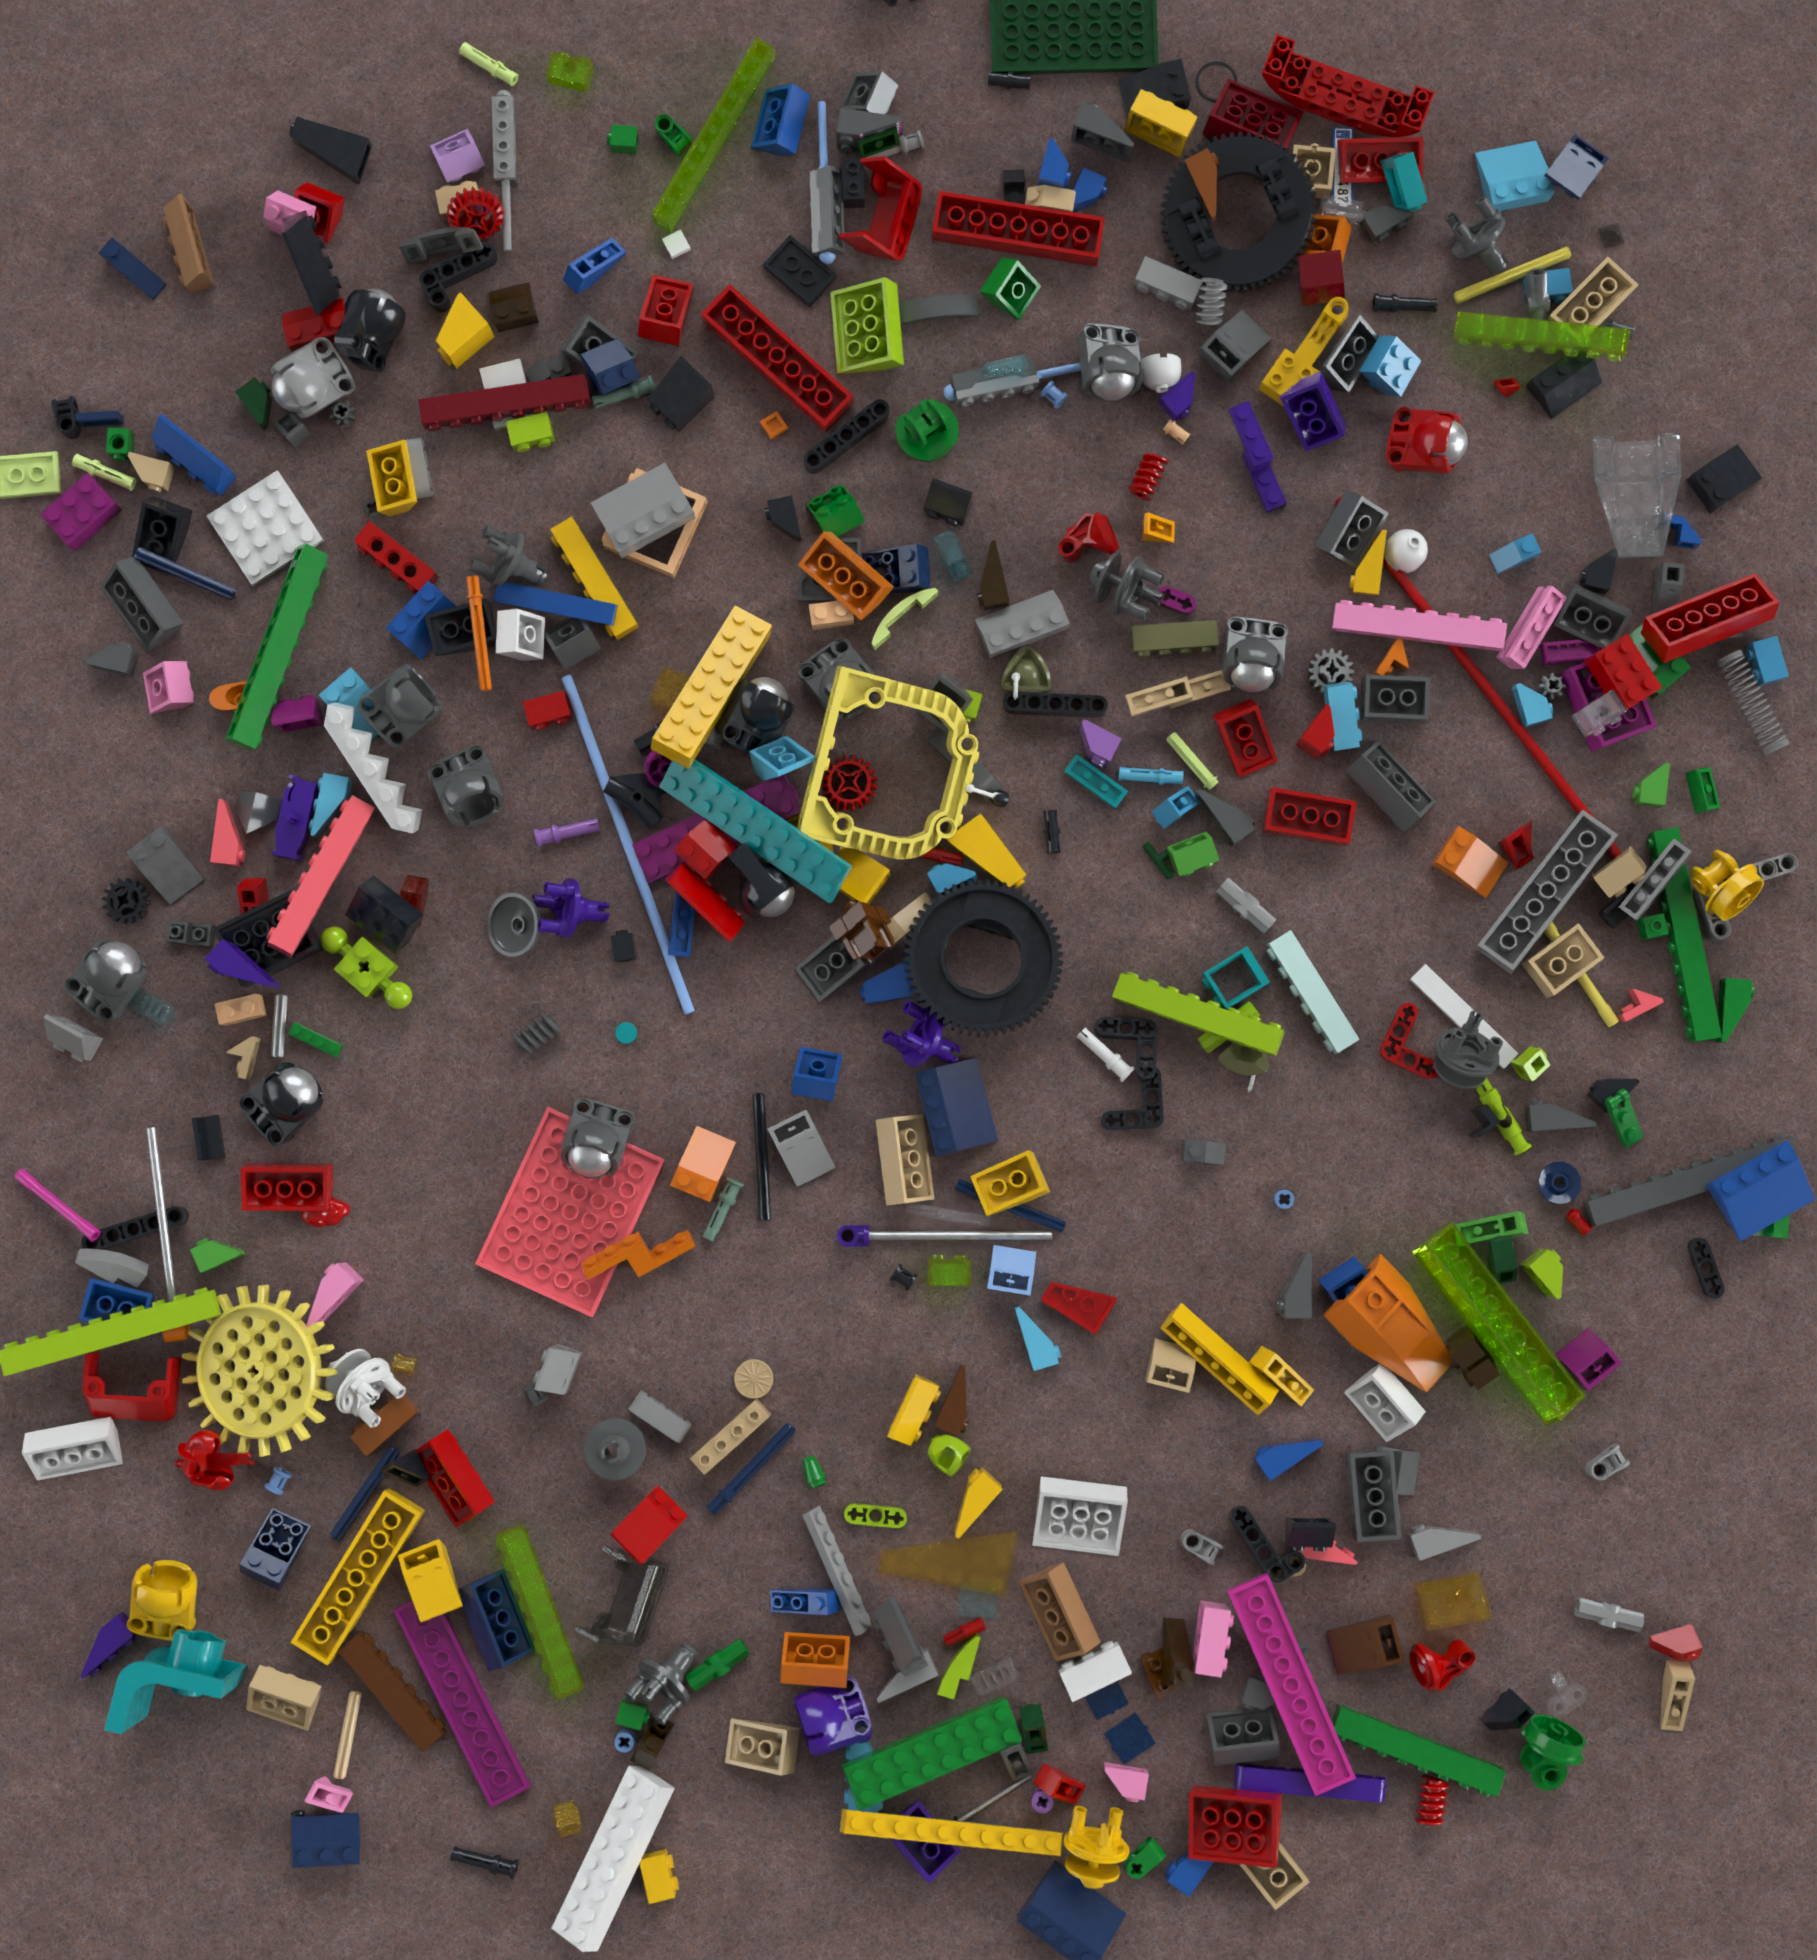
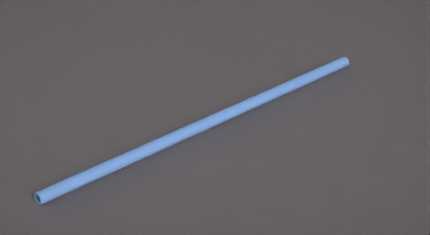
(627, 845)

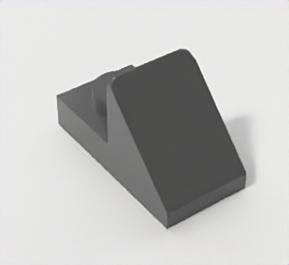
(550, 369)
(1016, 1762)

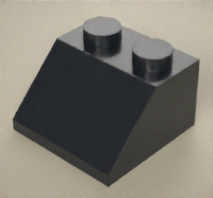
(947, 502)
(1309, 1533)

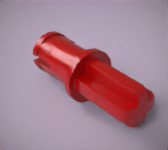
(943, 856)
(964, 1632)

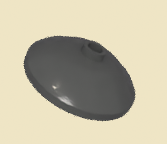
(506, 921)

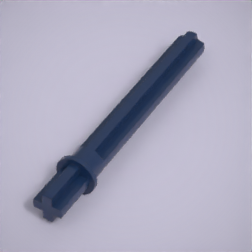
(1020, 1210)
(751, 1469)

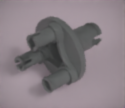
(1481, 237)
(510, 559)
(629, 1443)
(665, 1679)

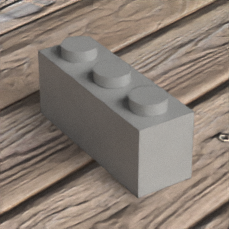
(1167, 283)

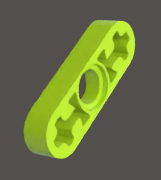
(892, 1510)

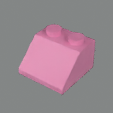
(283, 205)
(168, 686)

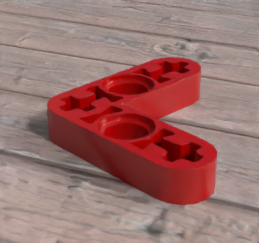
(1400, 1050)

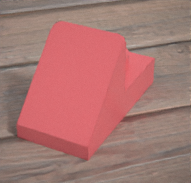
(1643, 1003)

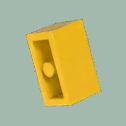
(658, 1876)

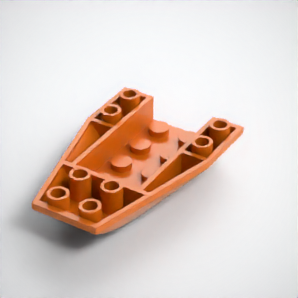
(1391, 1326)

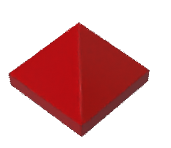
(1507, 386)

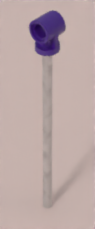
(862, 1235)

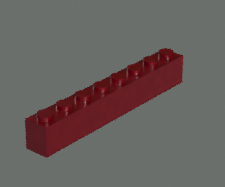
(504, 402)

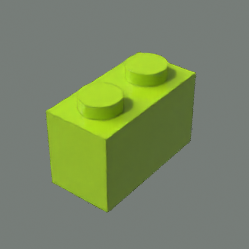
(530, 432)

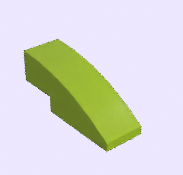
(959, 1667)

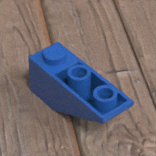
(805, 1601)

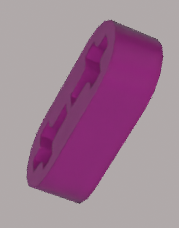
(1177, 595)

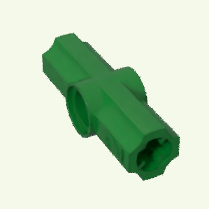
(717, 1665)

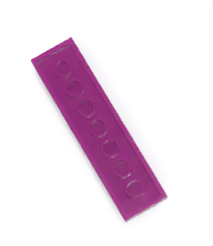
(657, 851)

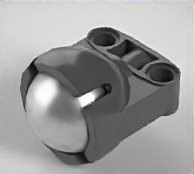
(1109, 361)
(1254, 654)
(107, 979)
(595, 1139)

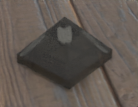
(1611, 235)

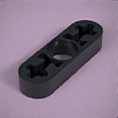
(1714, 1269)

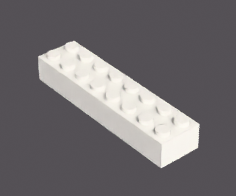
(612, 1858)

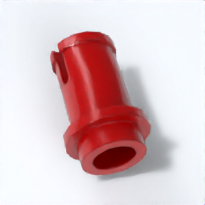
(1577, 1220)

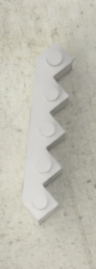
(370, 768)

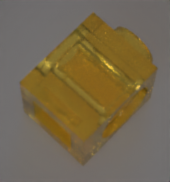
(567, 1818)

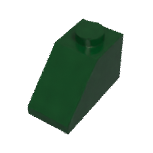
(257, 400)
(1033, 1728)

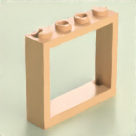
(683, 541)

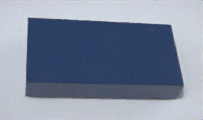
(99, 418)

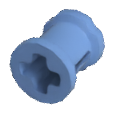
(1053, 394)
(278, 1480)
(626, 1747)

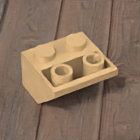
(1170, 1366)

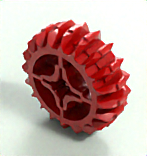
(476, 206)
(862, 796)

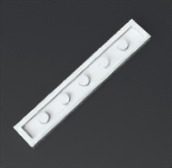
(1456, 1008)

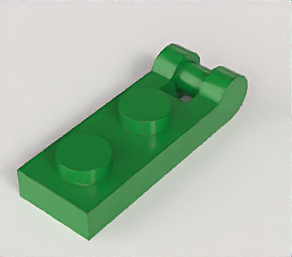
(1624, 1118)

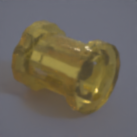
(404, 1364)

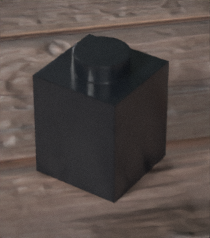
(623, 946)

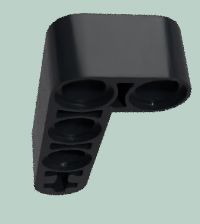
(460, 273)
(1262, 1542)

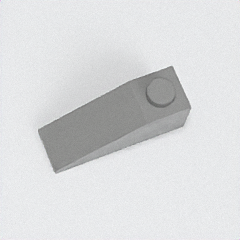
(1432, 1540)
(899, 1683)

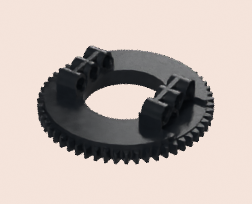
(1288, 194)
(998, 913)

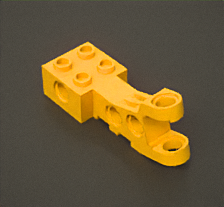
(1294, 367)

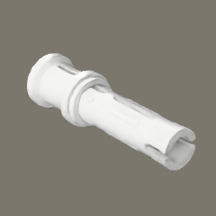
(1112, 1060)

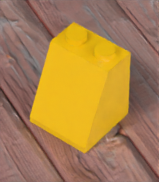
(462, 333)
(864, 877)

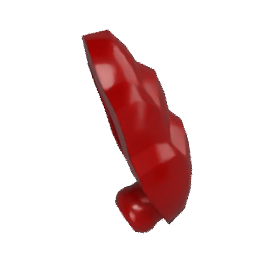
(319, 1219)

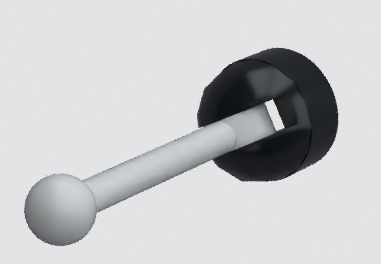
(998, 797)

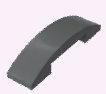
(439, 241)
(938, 307)
(982, 778)

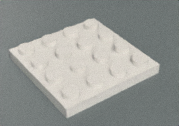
(264, 527)

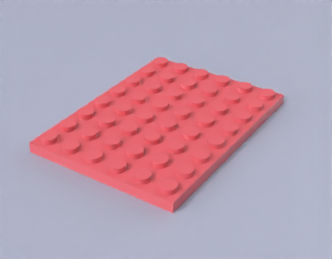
(562, 1218)

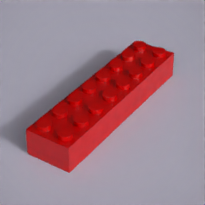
(1018, 228)
(777, 358)

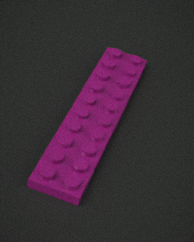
(464, 1704)

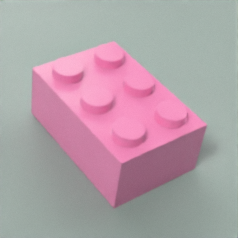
(1212, 1638)

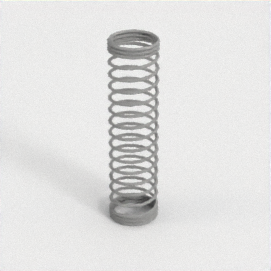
(1734, 658)

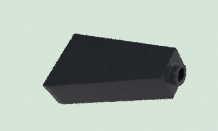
(334, 147)

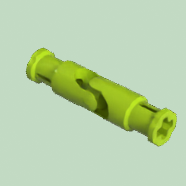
(1513, 1131)

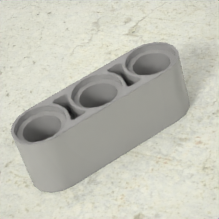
(419, 466)
(659, 1417)

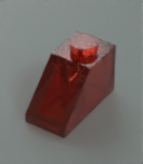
(415, 892)

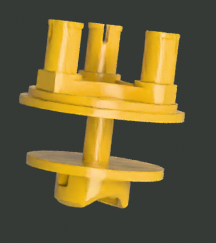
(1095, 1849)

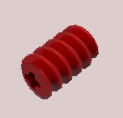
(1146, 475)
(1432, 1801)

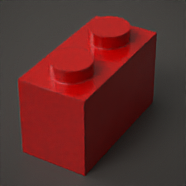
(547, 710)

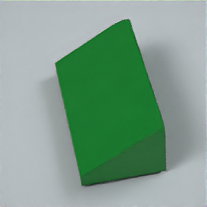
(1702, 790)

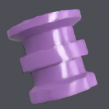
(1038, 1805)

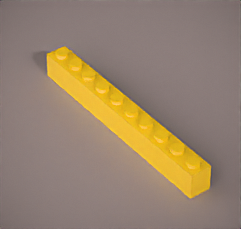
(950, 1832)

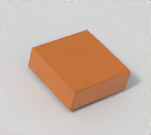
(773, 425)

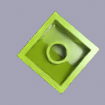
(1545, 1271)

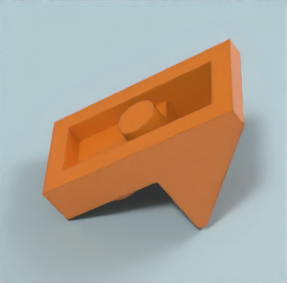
(1395, 656)

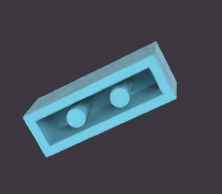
(1344, 715)

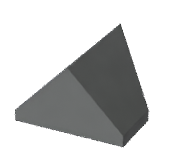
(257, 810)

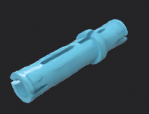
(1147, 775)

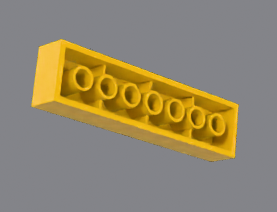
(711, 687)
(358, 1576)

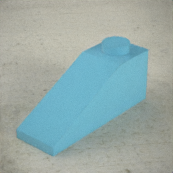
(1039, 1346)

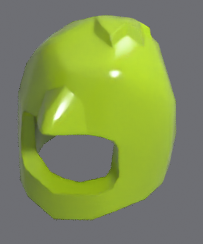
(948, 1453)

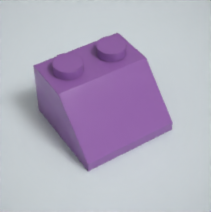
(1098, 743)

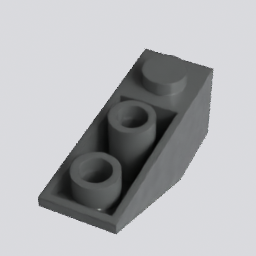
(1667, 585)

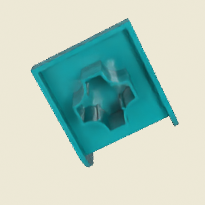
(188, 1666)

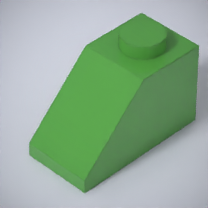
(1653, 788)
(213, 1254)

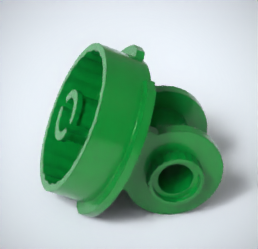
(921, 421)
(1549, 1749)

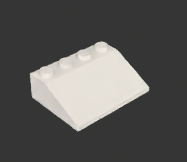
(1080, 1516)

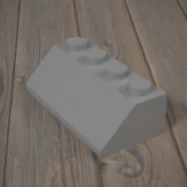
(1022, 623)

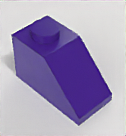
(1179, 398)

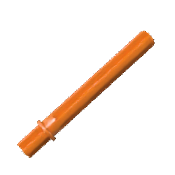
(478, 628)

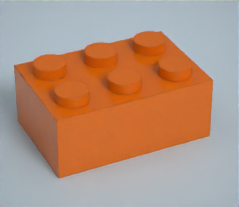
(815, 1659)

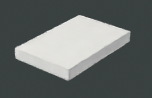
(503, 375)

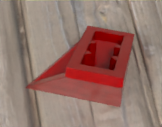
(1519, 846)

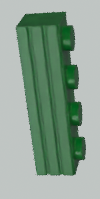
(315, 1039)

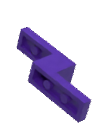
(1257, 456)

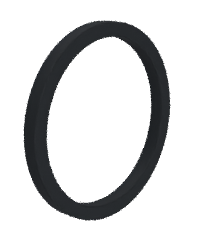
(1206, 65)

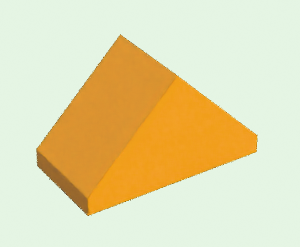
(1157, 529)

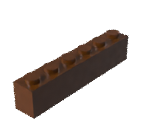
(392, 1690)

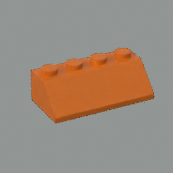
(845, 575)

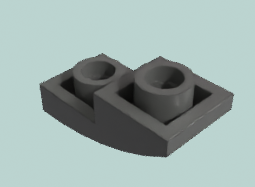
(190, 933)

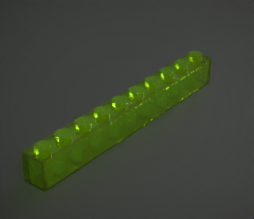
(713, 135)

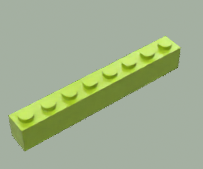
(1198, 1014)

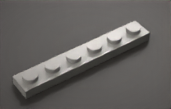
(837, 1570)

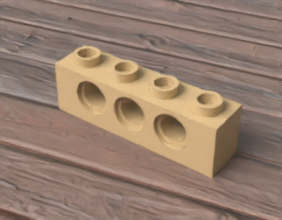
(730, 1436)

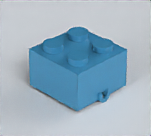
(1390, 366)

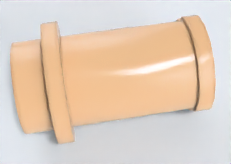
(1176, 431)

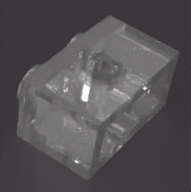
(1609, 708)

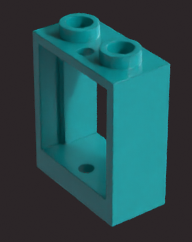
(1404, 182)
(1252, 965)

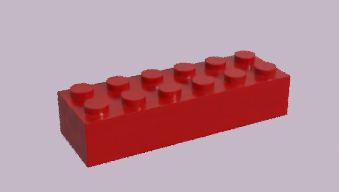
(1709, 617)

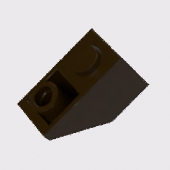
(651, 1743)

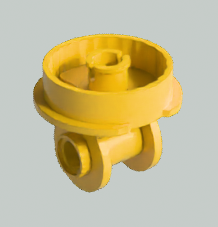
(1733, 894)

